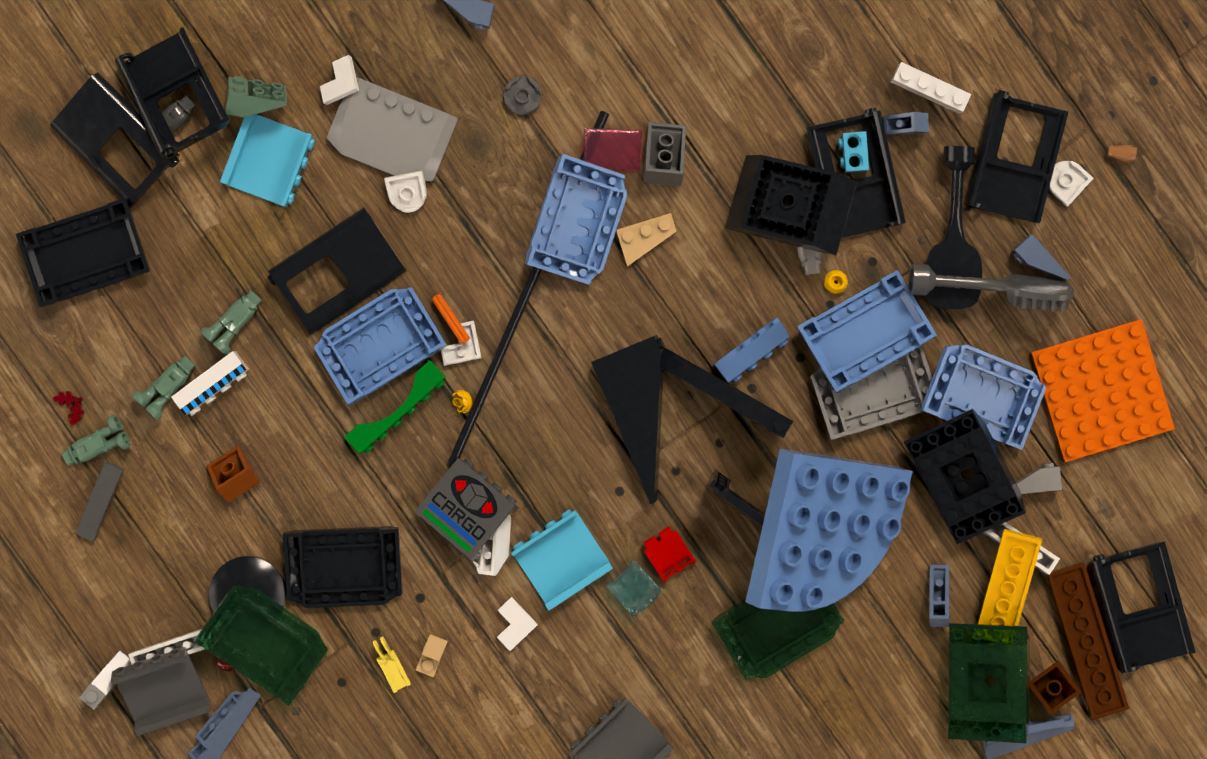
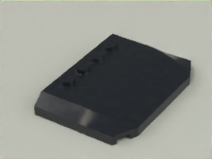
(720, 487)
(343, 566)

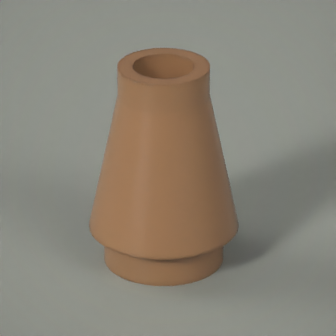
(1125, 153)

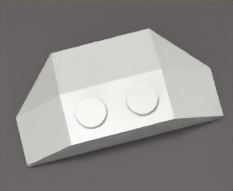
(495, 550)

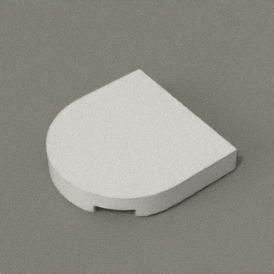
(1068, 181)
(407, 191)

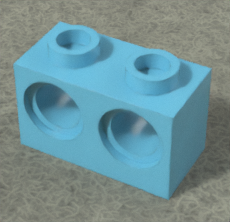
(859, 152)

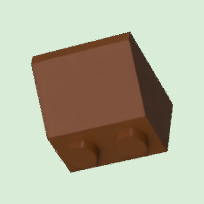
(233, 474)

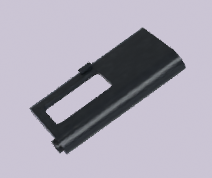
(158, 74)
(92, 120)
(876, 197)

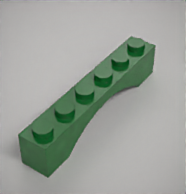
(425, 381)

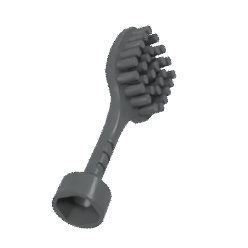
(1020, 288)

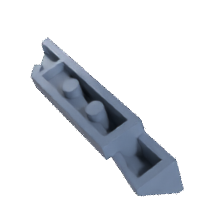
(223, 725)

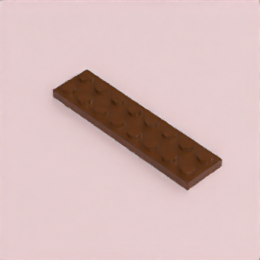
(1087, 641)

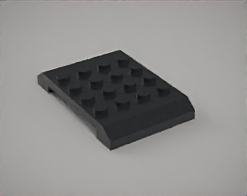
(83, 253)

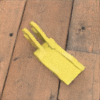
(391, 667)

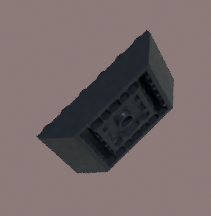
(814, 218)
(966, 503)

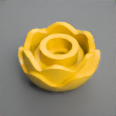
(831, 277)
(462, 401)

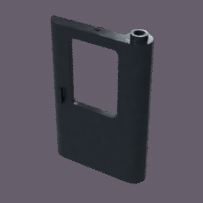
(1010, 186)
(361, 256)
(1148, 633)

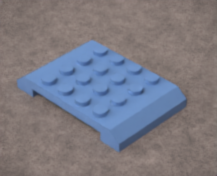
(867, 332)

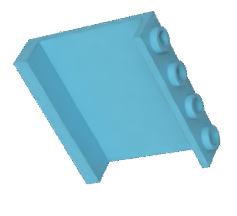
(268, 159)
(561, 559)

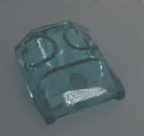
(634, 589)

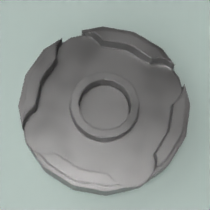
(522, 95)

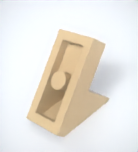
(431, 655)

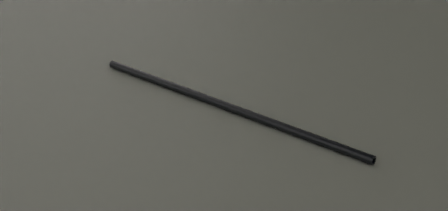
(504, 343)

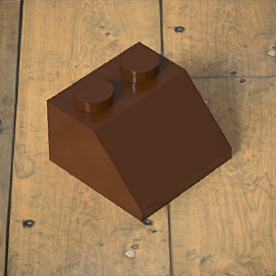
(1054, 687)

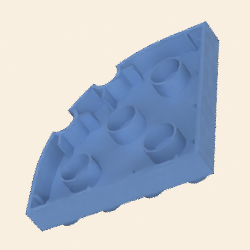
(824, 529)

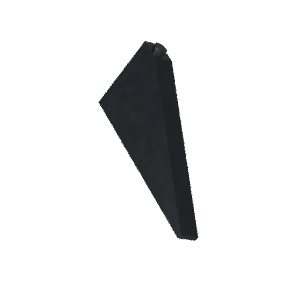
(634, 393)
(726, 394)

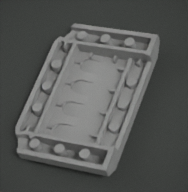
(391, 131)
(877, 399)

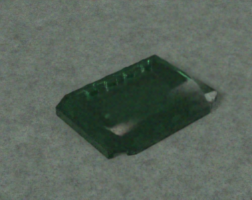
(772, 639)
(263, 642)

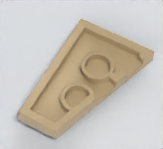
(644, 236)

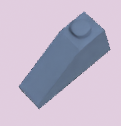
(474, 11)
(1034, 255)
(939, 596)

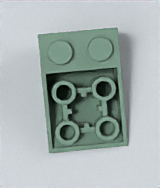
(252, 97)

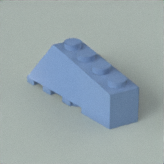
(751, 350)

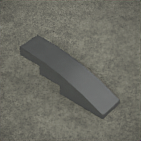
(99, 501)

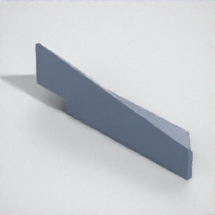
(1037, 731)

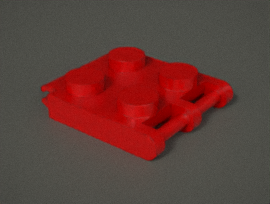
(668, 553)

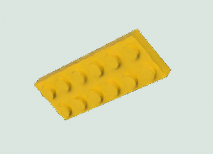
(1010, 579)

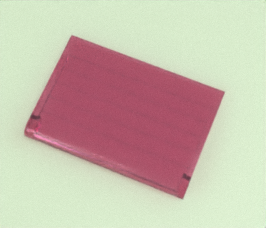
(613, 148)

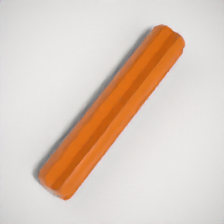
(450, 318)

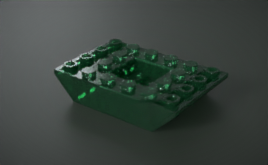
(983, 710)

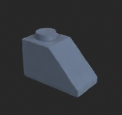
(906, 123)

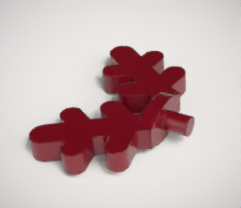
(76, 409)

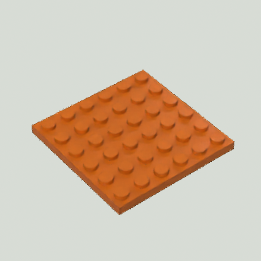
(1102, 390)

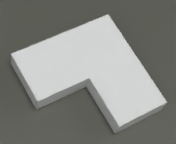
(344, 84)
(463, 352)
(520, 623)

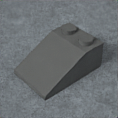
(664, 154)

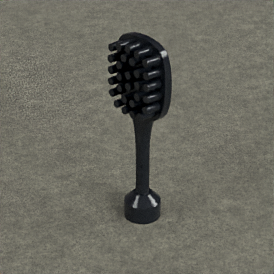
(954, 254)

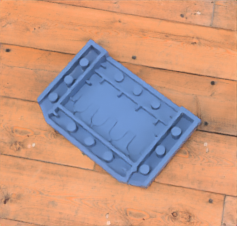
(577, 220)
(378, 343)
(996, 389)

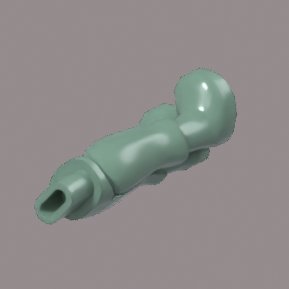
(233, 320)
(167, 384)
(96, 443)

